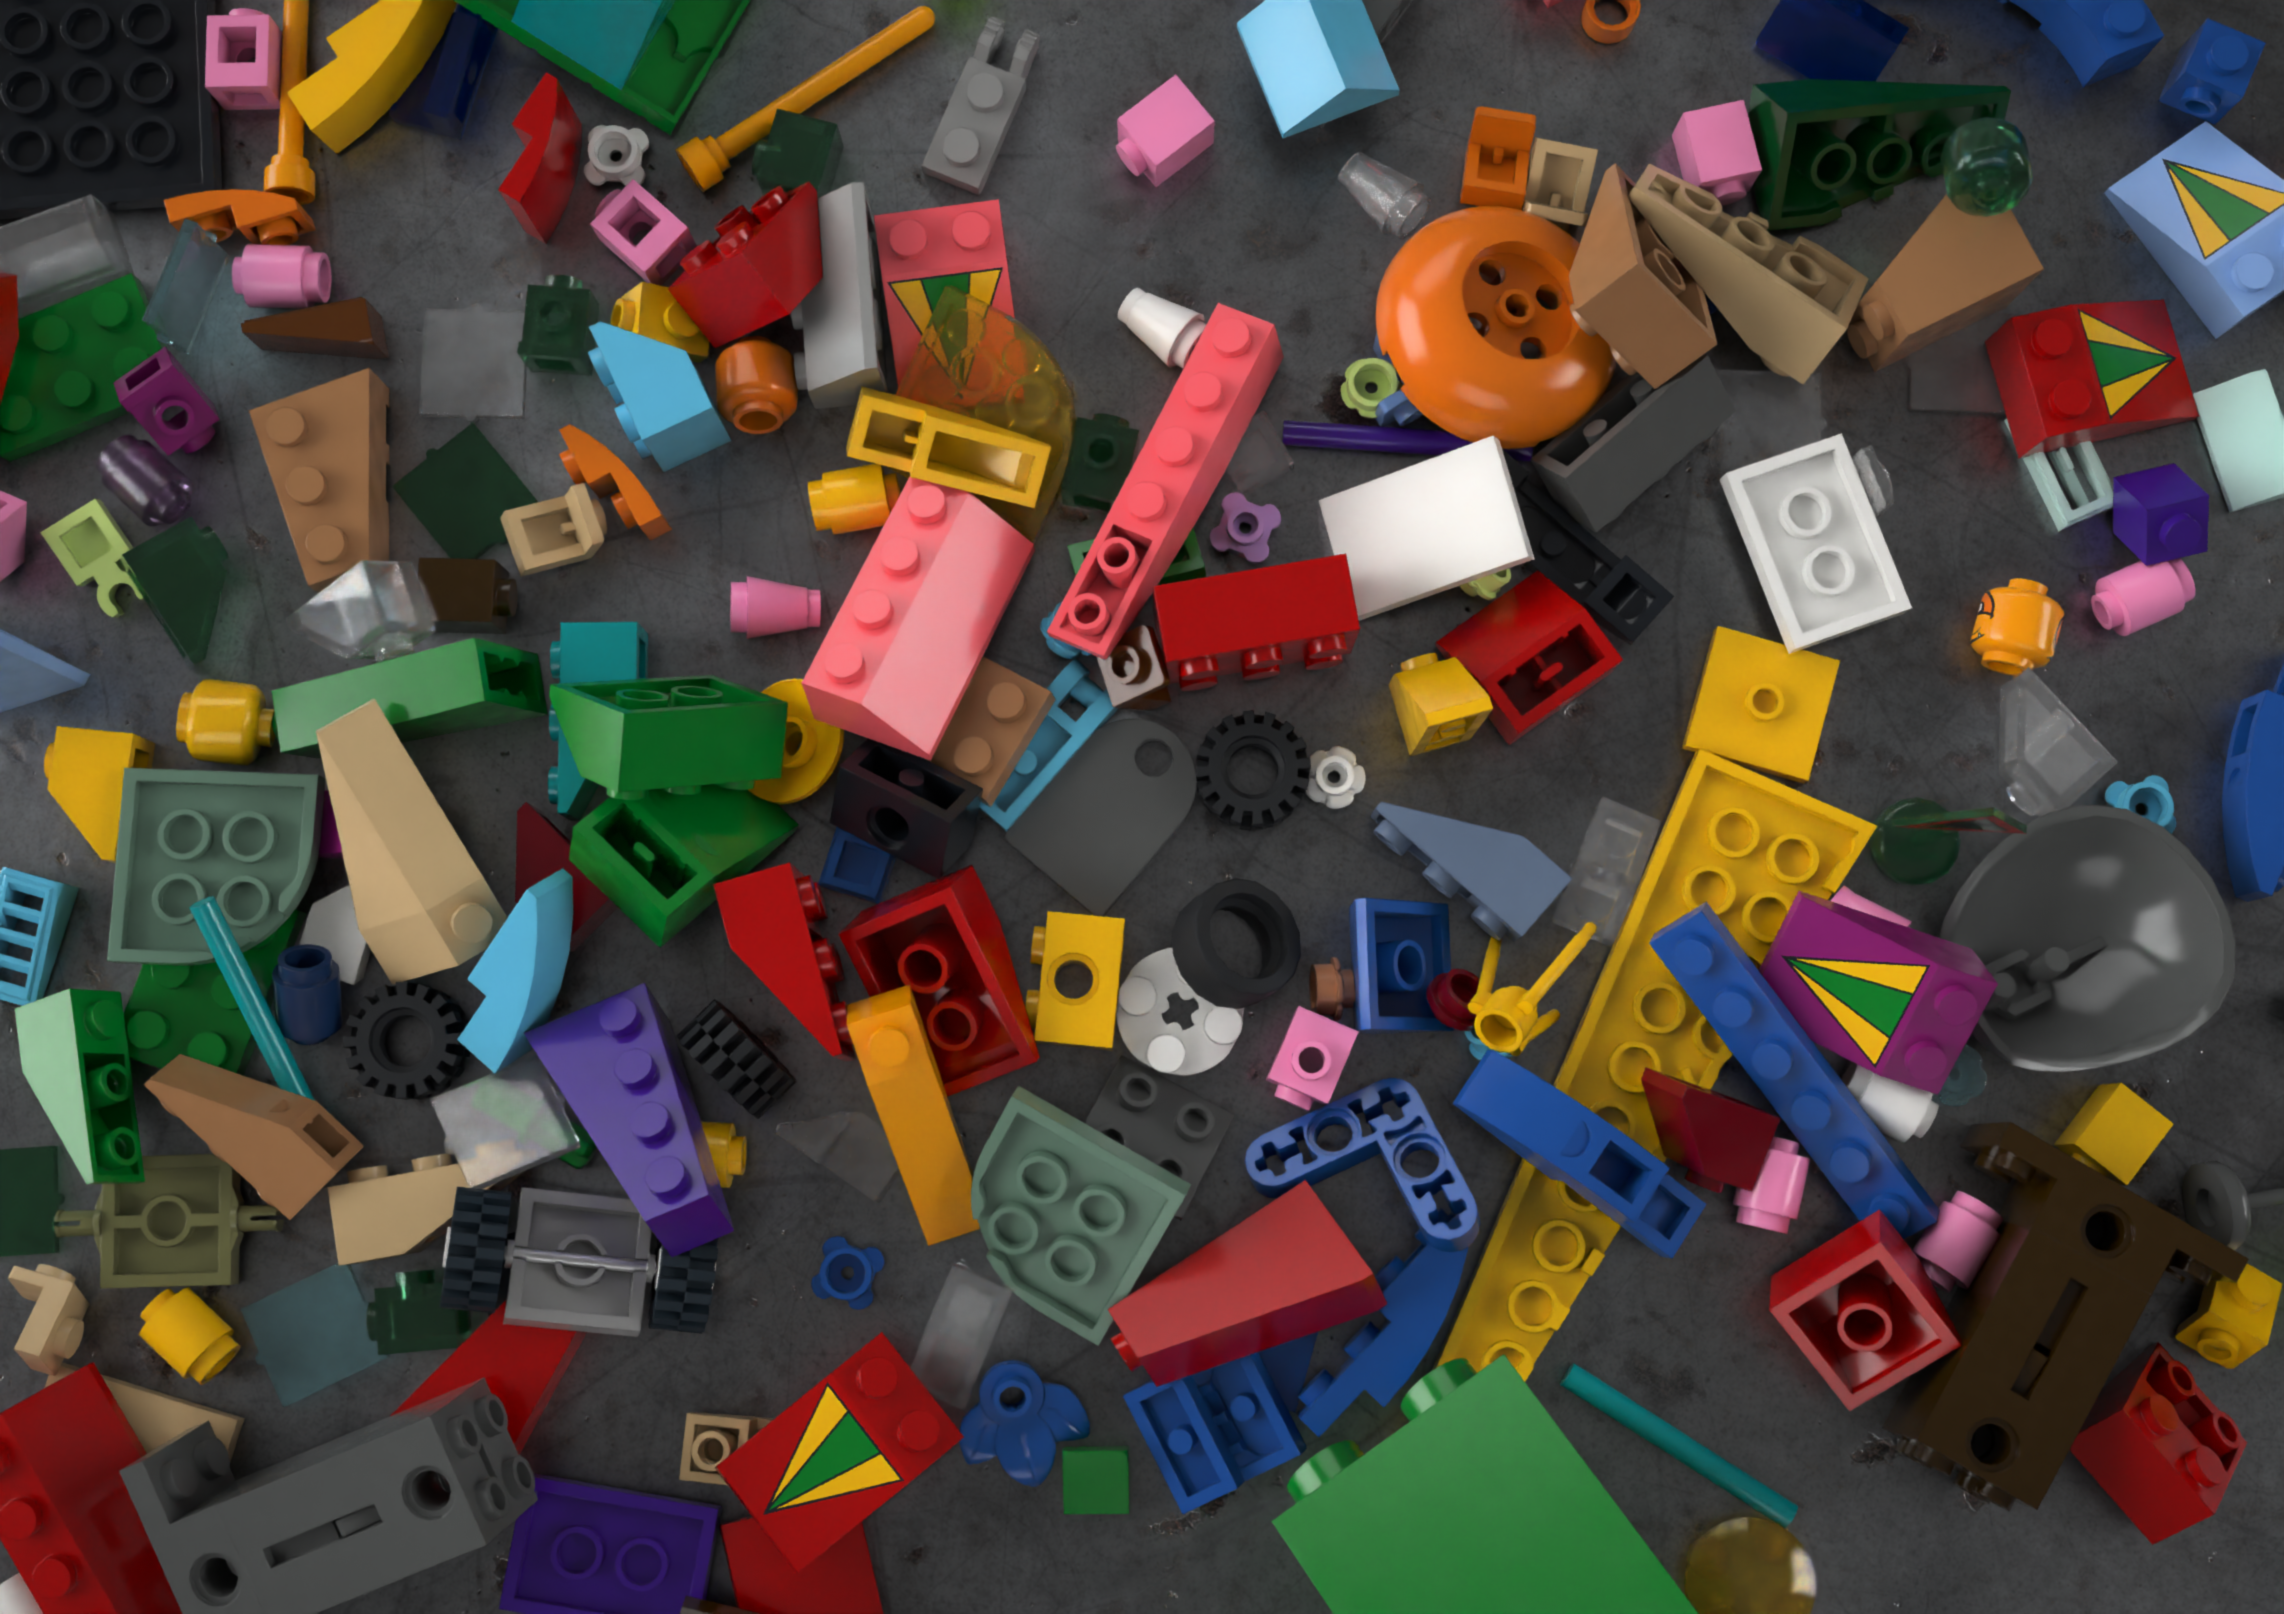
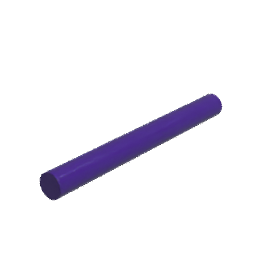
(1379, 439)

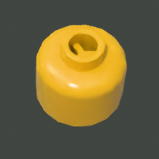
(224, 722)

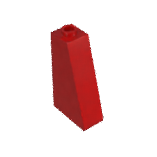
(1247, 1291)
(517, 1363)

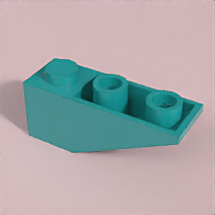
(588, 655)

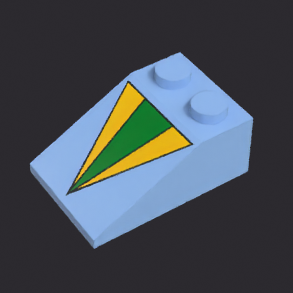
(2209, 224)

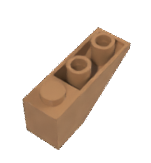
(267, 1134)

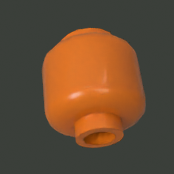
(756, 385)

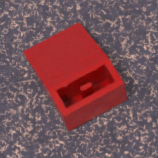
(777, 934)

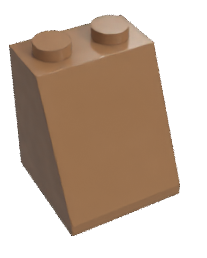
(1941, 282)

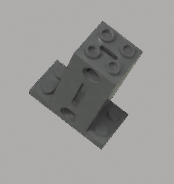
(334, 1515)

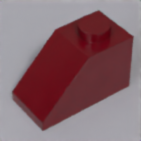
(542, 852)
(1708, 1131)

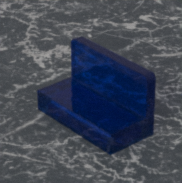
(1832, 38)
(448, 83)

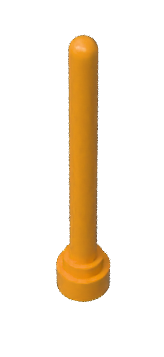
(710, 157)
(289, 170)

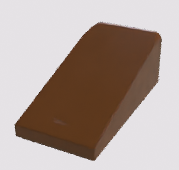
(332, 329)

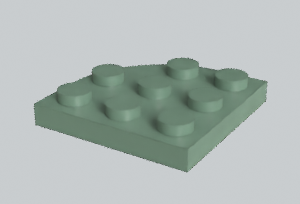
(204, 836)
(1068, 1212)

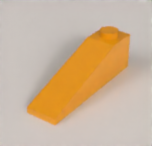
(914, 1111)

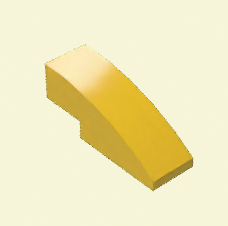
(373, 67)
(947, 448)

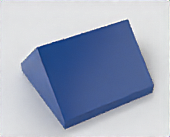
(1393, 959)

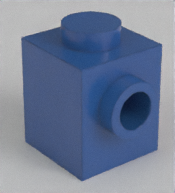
(2212, 71)

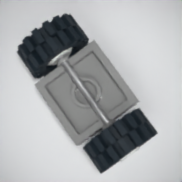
(572, 1264)

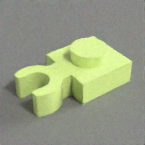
(90, 550)

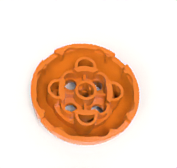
(1473, 372)

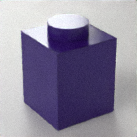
(2160, 514)

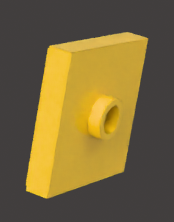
(1761, 704)

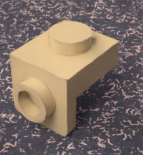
(1559, 182)
(555, 531)
(56, 1319)

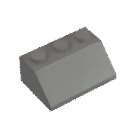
(845, 308)

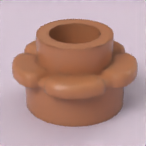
(1331, 989)

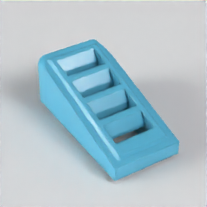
(51, 922)

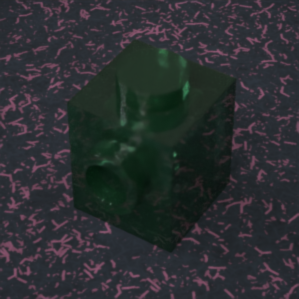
(798, 152)
(1099, 462)
(410, 1316)

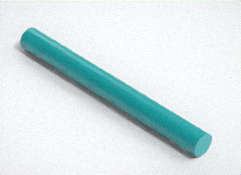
(249, 997)
(1679, 1445)

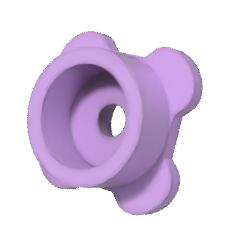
(1248, 545)

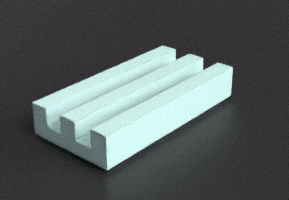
(2052, 493)

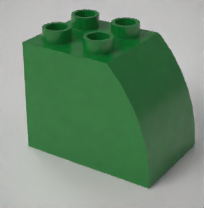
(1470, 1513)

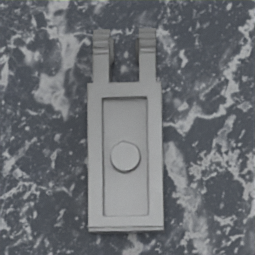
(980, 111)

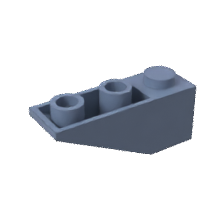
(1488, 867)

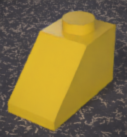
(87, 779)

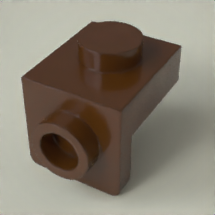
(1136, 671)

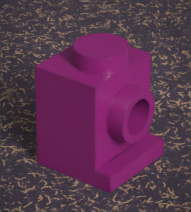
(162, 384)

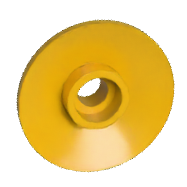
(815, 760)

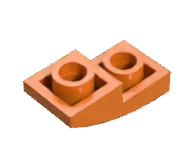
(259, 215)
(604, 472)

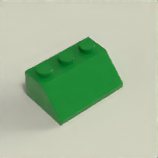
(671, 733)

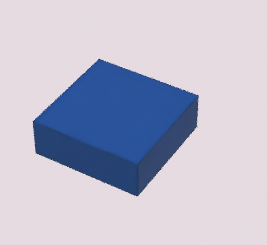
(856, 868)

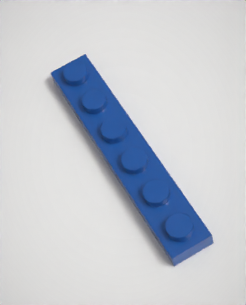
(1791, 1071)

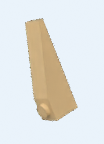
(1776, 295)
(405, 865)

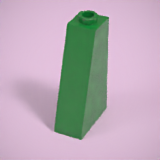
(419, 693)

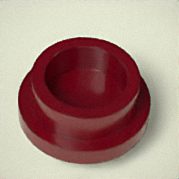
(1449, 998)

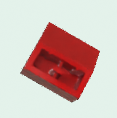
(754, 267)
(1531, 653)
(2159, 1445)

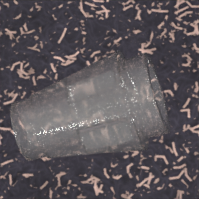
(1386, 195)

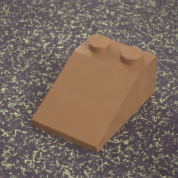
(1636, 289)

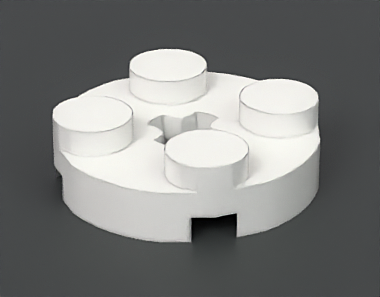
(1168, 1046)

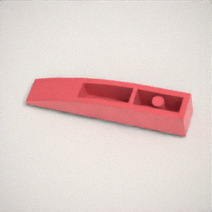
(1170, 479)

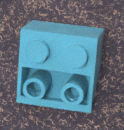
(663, 396)

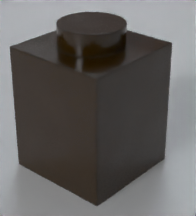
(467, 594)

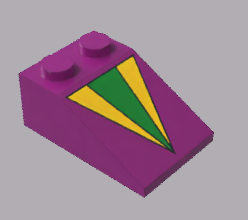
(1877, 990)

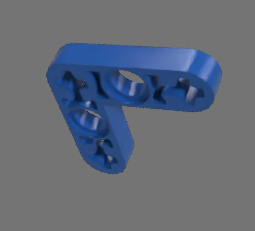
(1390, 1139)

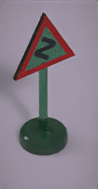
(1921, 839)

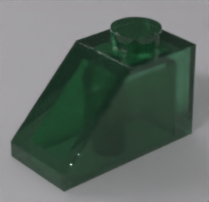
(181, 584)

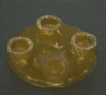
(1749, 1569)

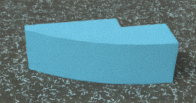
(521, 973)

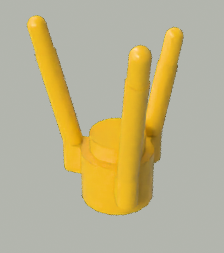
(1510, 1015)

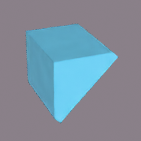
(1315, 60)

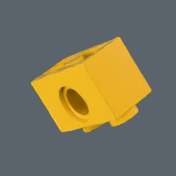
(1084, 941)

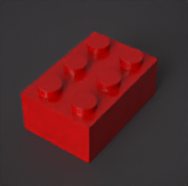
(1256, 621)

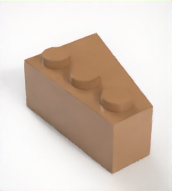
(330, 472)

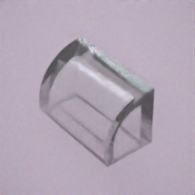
(62, 253)

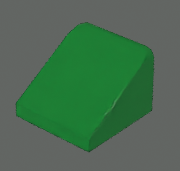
(1096, 1480)

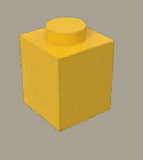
(2114, 1132)

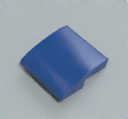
(1213, 1437)

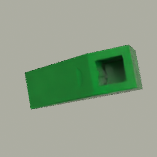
(82, 1076)

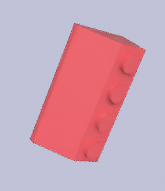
(917, 619)

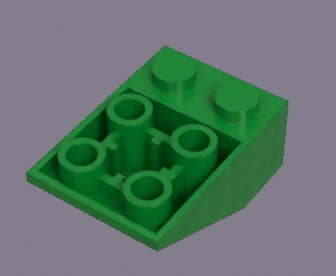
(670, 848)

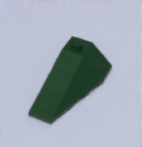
(1853, 140)

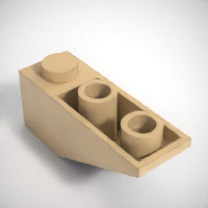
(398, 1213)

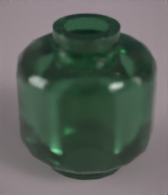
(1986, 167)

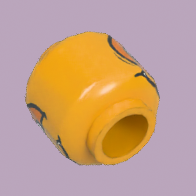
(2017, 627)

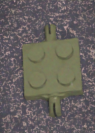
(172, 1227)

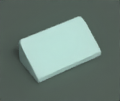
(2244, 438)

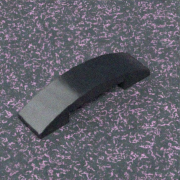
(1611, 589)

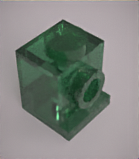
(561, 346)

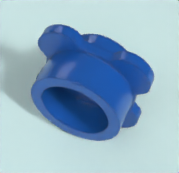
(831, 1281)

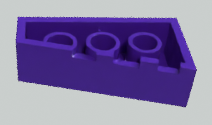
(636, 1103)

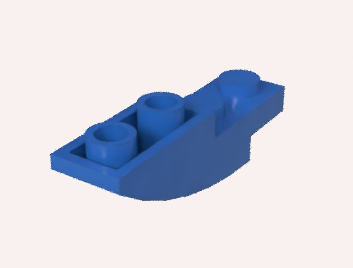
(2256, 796)
(1581, 1151)
(1386, 1356)

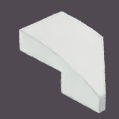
(335, 927)

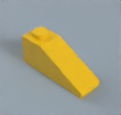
(1437, 703)

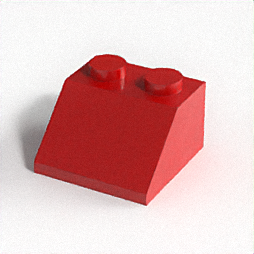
(1863, 1310)

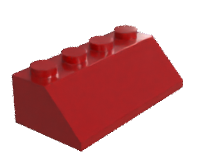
(68, 1506)

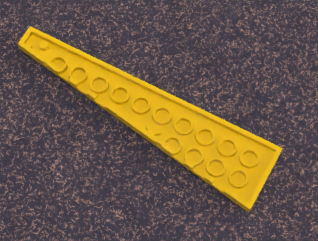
(1747, 854)

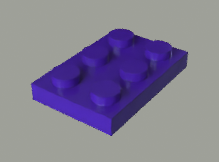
(608, 1551)

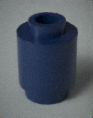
(307, 994)

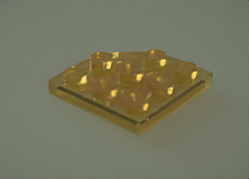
(1000, 374)

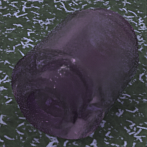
(145, 480)

